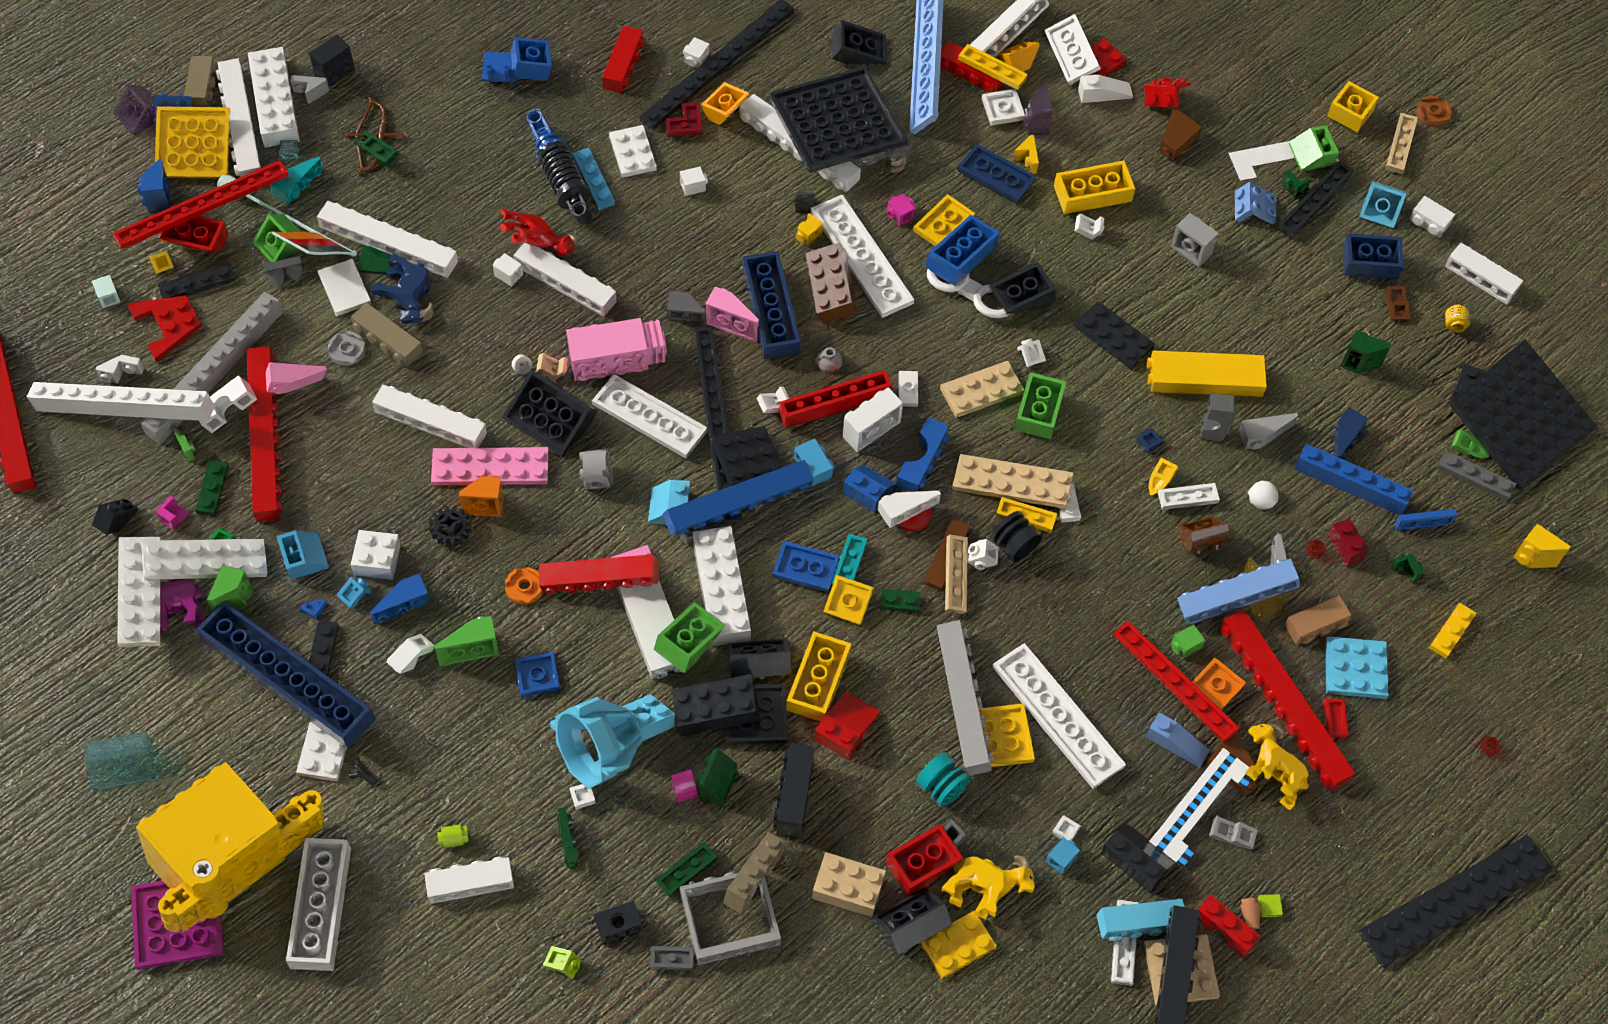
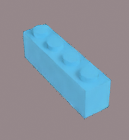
(1135, 919)

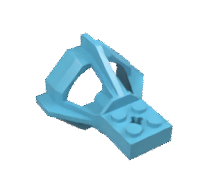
(615, 733)

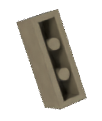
(201, 80)

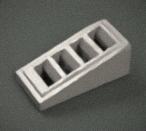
(1277, 550)

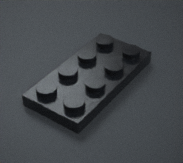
(1114, 335)

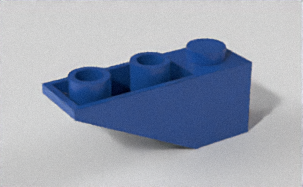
(403, 597)

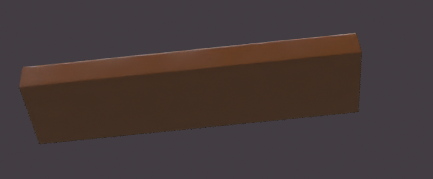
(937, 573)

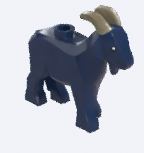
(409, 290)

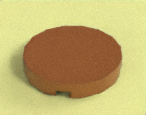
(1434, 111)

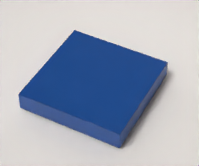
(537, 674)

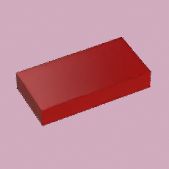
(1336, 718)

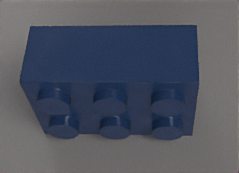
(1372, 256)

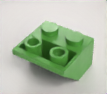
(1314, 149)

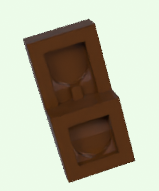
(1397, 304)

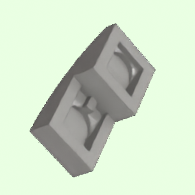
(1234, 834)

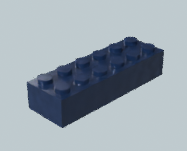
(771, 305)

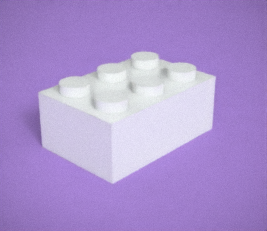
(872, 419)

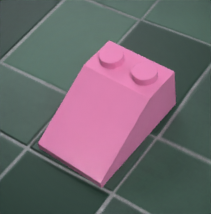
(731, 315)

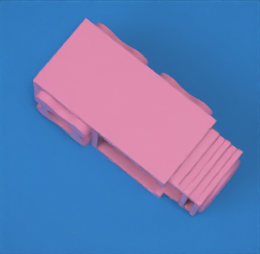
(615, 348)

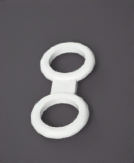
(969, 289)

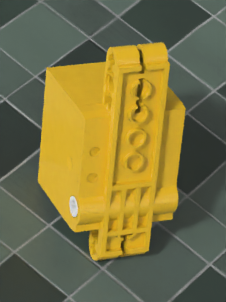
(219, 843)

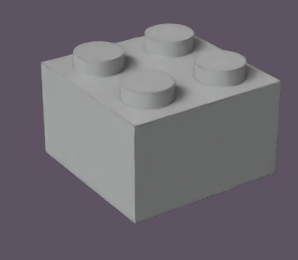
(1194, 239)

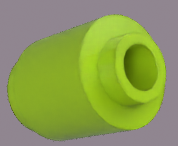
(453, 836)

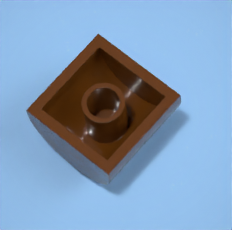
(1202, 534)

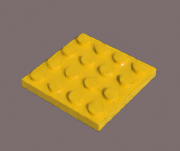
(193, 141)

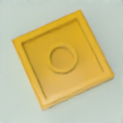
(848, 600)

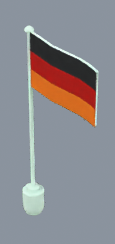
(309, 242)

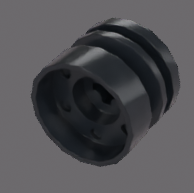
(1016, 536)

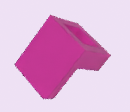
(171, 513)

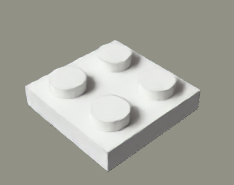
(1003, 107)

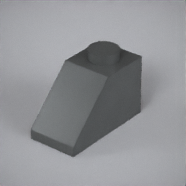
(684, 308)

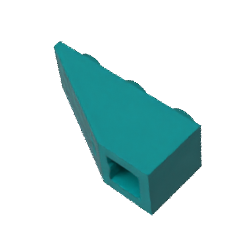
(299, 178)

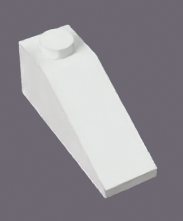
(1101, 88)
(905, 505)

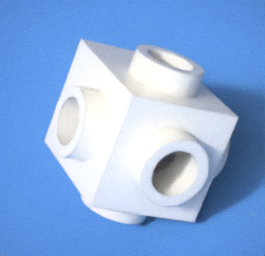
(982, 554)

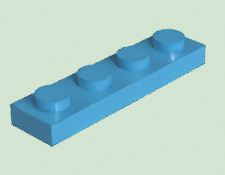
(593, 178)

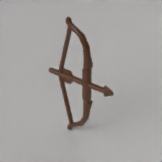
(381, 135)

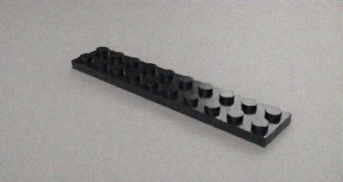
(1455, 901)

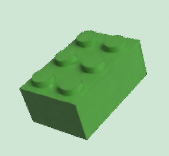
(1040, 405)

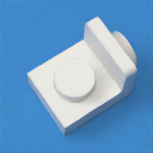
(1032, 352)

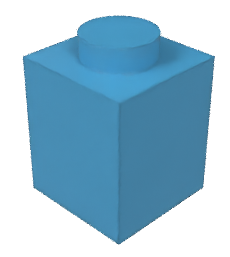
(1063, 855)

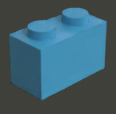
(817, 462)

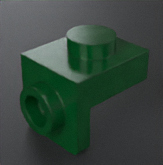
(1294, 185)
(1410, 565)

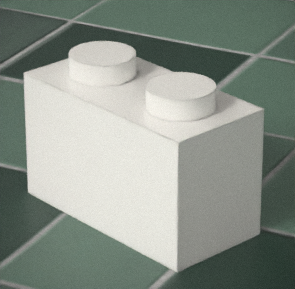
(1432, 217)

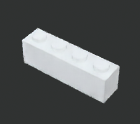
(1483, 273)
(469, 880)

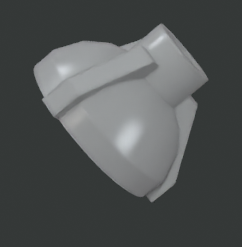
(829, 363)

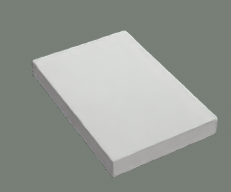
(344, 287)

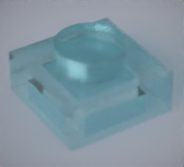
(289, 149)

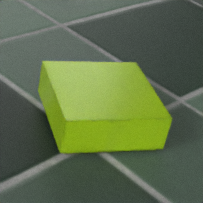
(1270, 906)

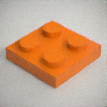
(1219, 683)

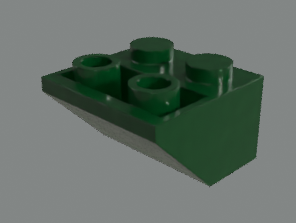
(1365, 353)
(717, 778)

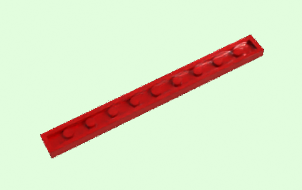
(200, 205)

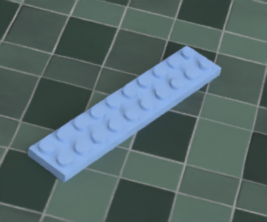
(926, 64)

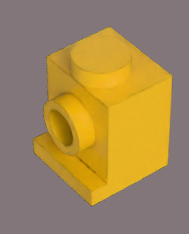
(809, 230)

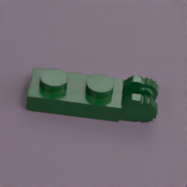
(376, 148)
(567, 840)

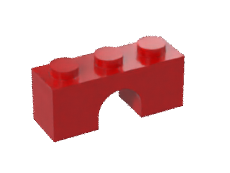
(1238, 934)

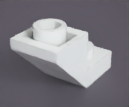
(112, 370)
(407, 654)

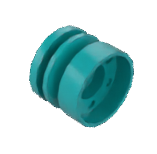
(945, 781)

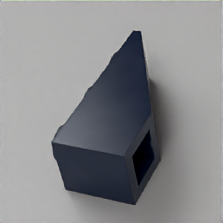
(1347, 430)

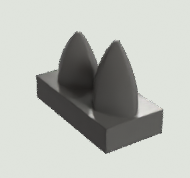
(276, 269)

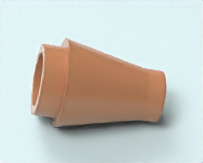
(1251, 911)

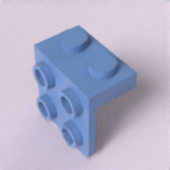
(1256, 201)

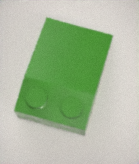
(688, 637)
(468, 643)

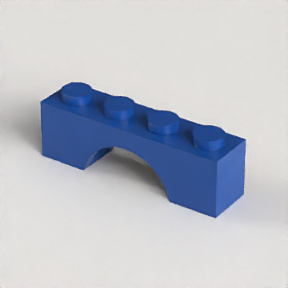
(913, 474)

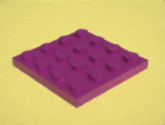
(158, 946)

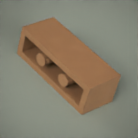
(1318, 620)

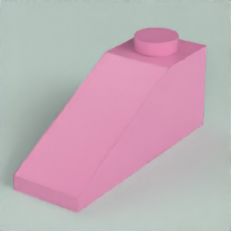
(289, 377)

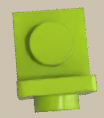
(562, 961)

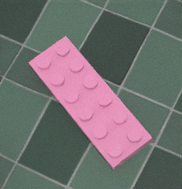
(513, 465)

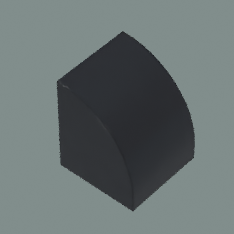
(804, 202)

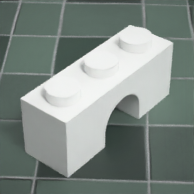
(235, 392)

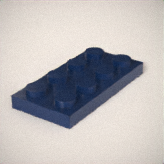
(997, 173)

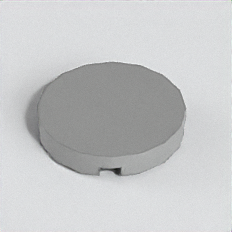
(346, 348)

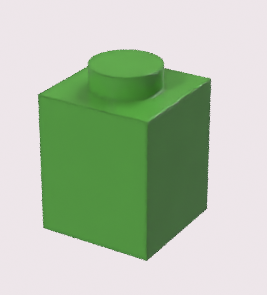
(1187, 642)

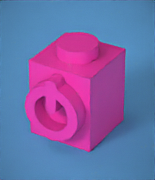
(901, 209)

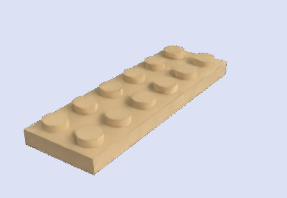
(1013, 481)

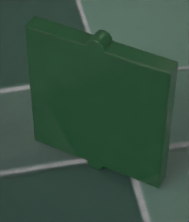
(373, 260)

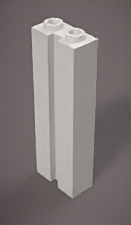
(648, 617)

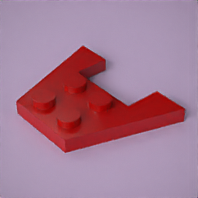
(174, 318)

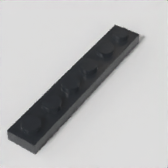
(1315, 199)

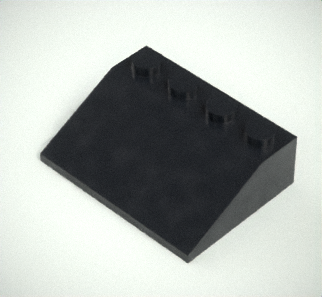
(549, 413)

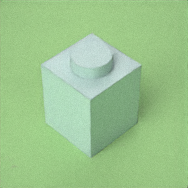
(106, 291)

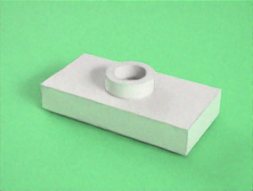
(908, 388)

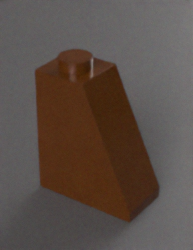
(1179, 135)
(1236, 748)

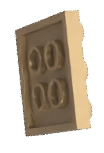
(1203, 977)

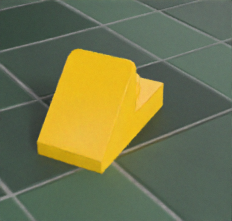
(1028, 152)

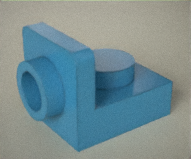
(353, 591)

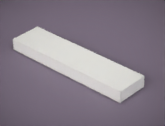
(1123, 957)

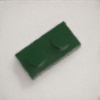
(900, 600)

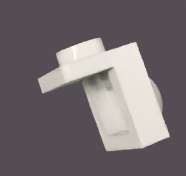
(1088, 226)
(770, 401)

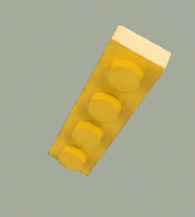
(992, 66)

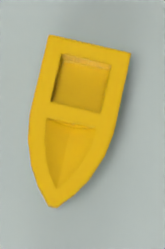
(1161, 475)

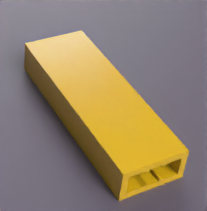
(1207, 373)

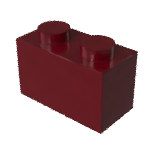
(1348, 542)

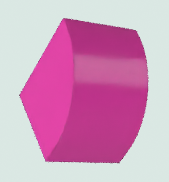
(684, 786)

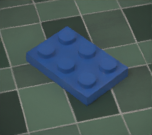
(806, 566)

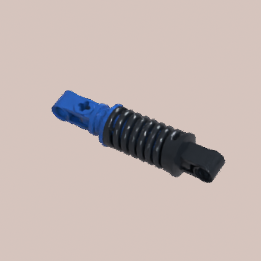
(560, 168)

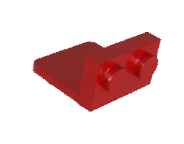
(1164, 92)

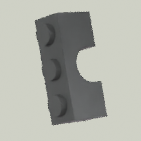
(1218, 417)

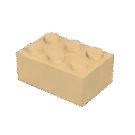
(848, 884)

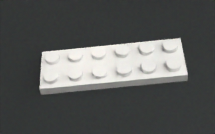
(649, 416)
(202, 558)
(136, 597)

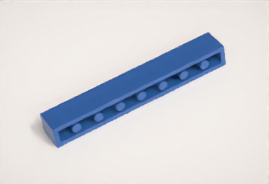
(738, 497)

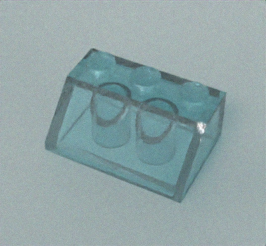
(119, 760)

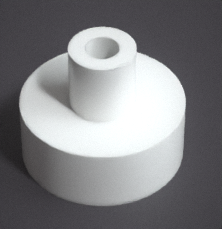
(521, 364)

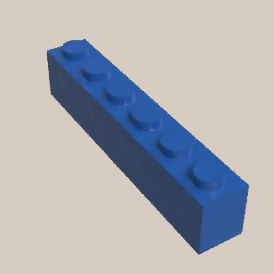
(1353, 479)

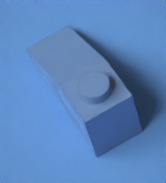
(1177, 740)

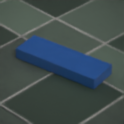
(1425, 519)

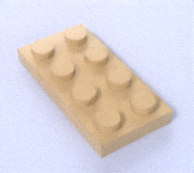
(981, 389)

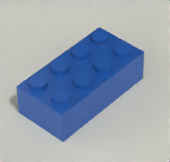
(962, 250)

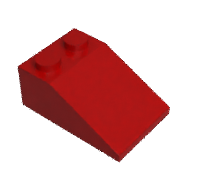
(846, 725)
(923, 860)

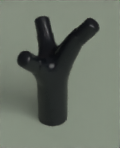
(362, 773)

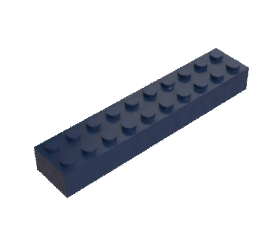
(286, 674)

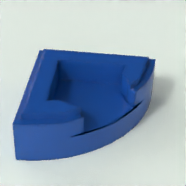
(314, 608)

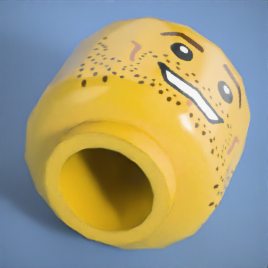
(1457, 318)

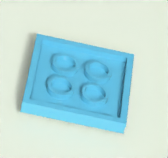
(1356, 667)

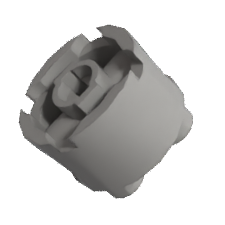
(596, 469)

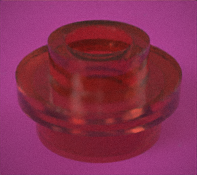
(1318, 544)
(1493, 742)

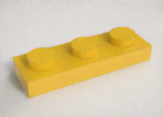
(1040, 518)
(1452, 630)

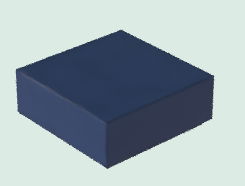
(1149, 440)

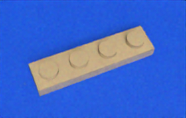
(1401, 143)
(956, 574)

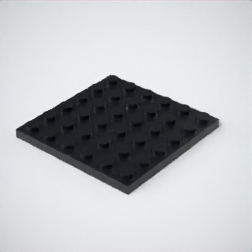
(837, 119)
(1522, 414)

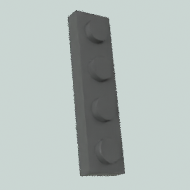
(1476, 475)

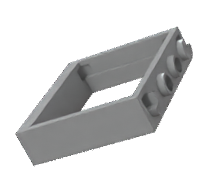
(733, 948)

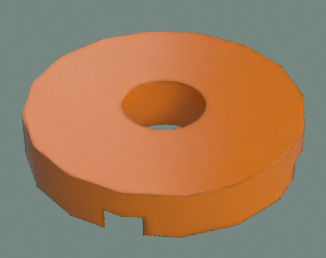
(519, 595)

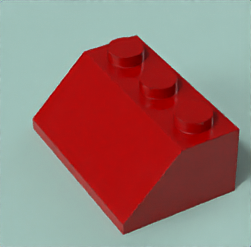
(198, 233)

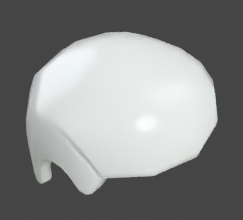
(1263, 495)

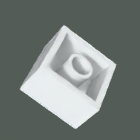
(375, 554)

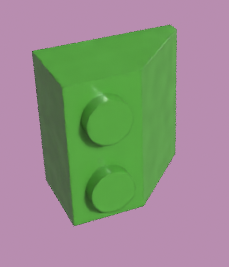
(271, 245)
(230, 587)

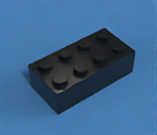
(716, 705)
(794, 791)

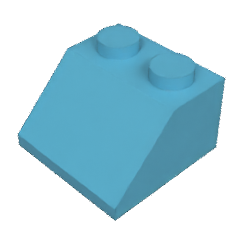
(1383, 204)
(667, 496)

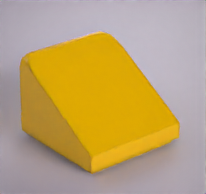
(161, 262)

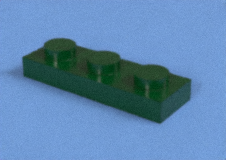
(212, 488)
(686, 869)

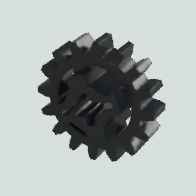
(458, 523)

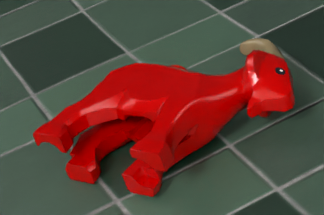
(536, 232)

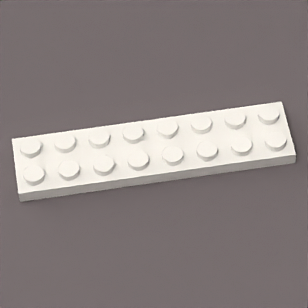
(864, 256)
(1059, 716)

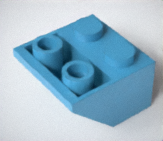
(302, 553)

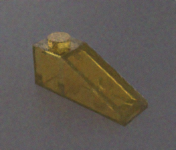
(1268, 607)

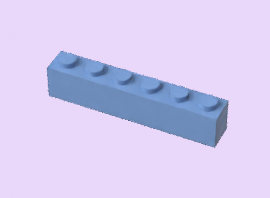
(1238, 591)

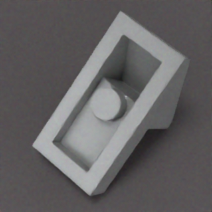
(312, 86)

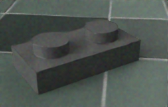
(671, 958)

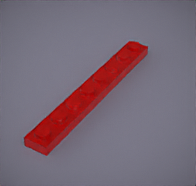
(1176, 682)

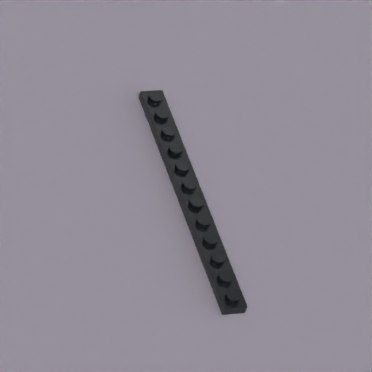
(716, 64)
(713, 402)

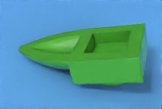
(1469, 445)
(187, 446)

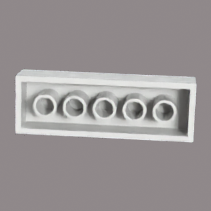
(273, 96)
(722, 583)
(318, 904)

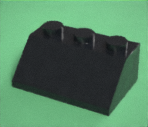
(760, 658)
(1137, 857)
(912, 920)

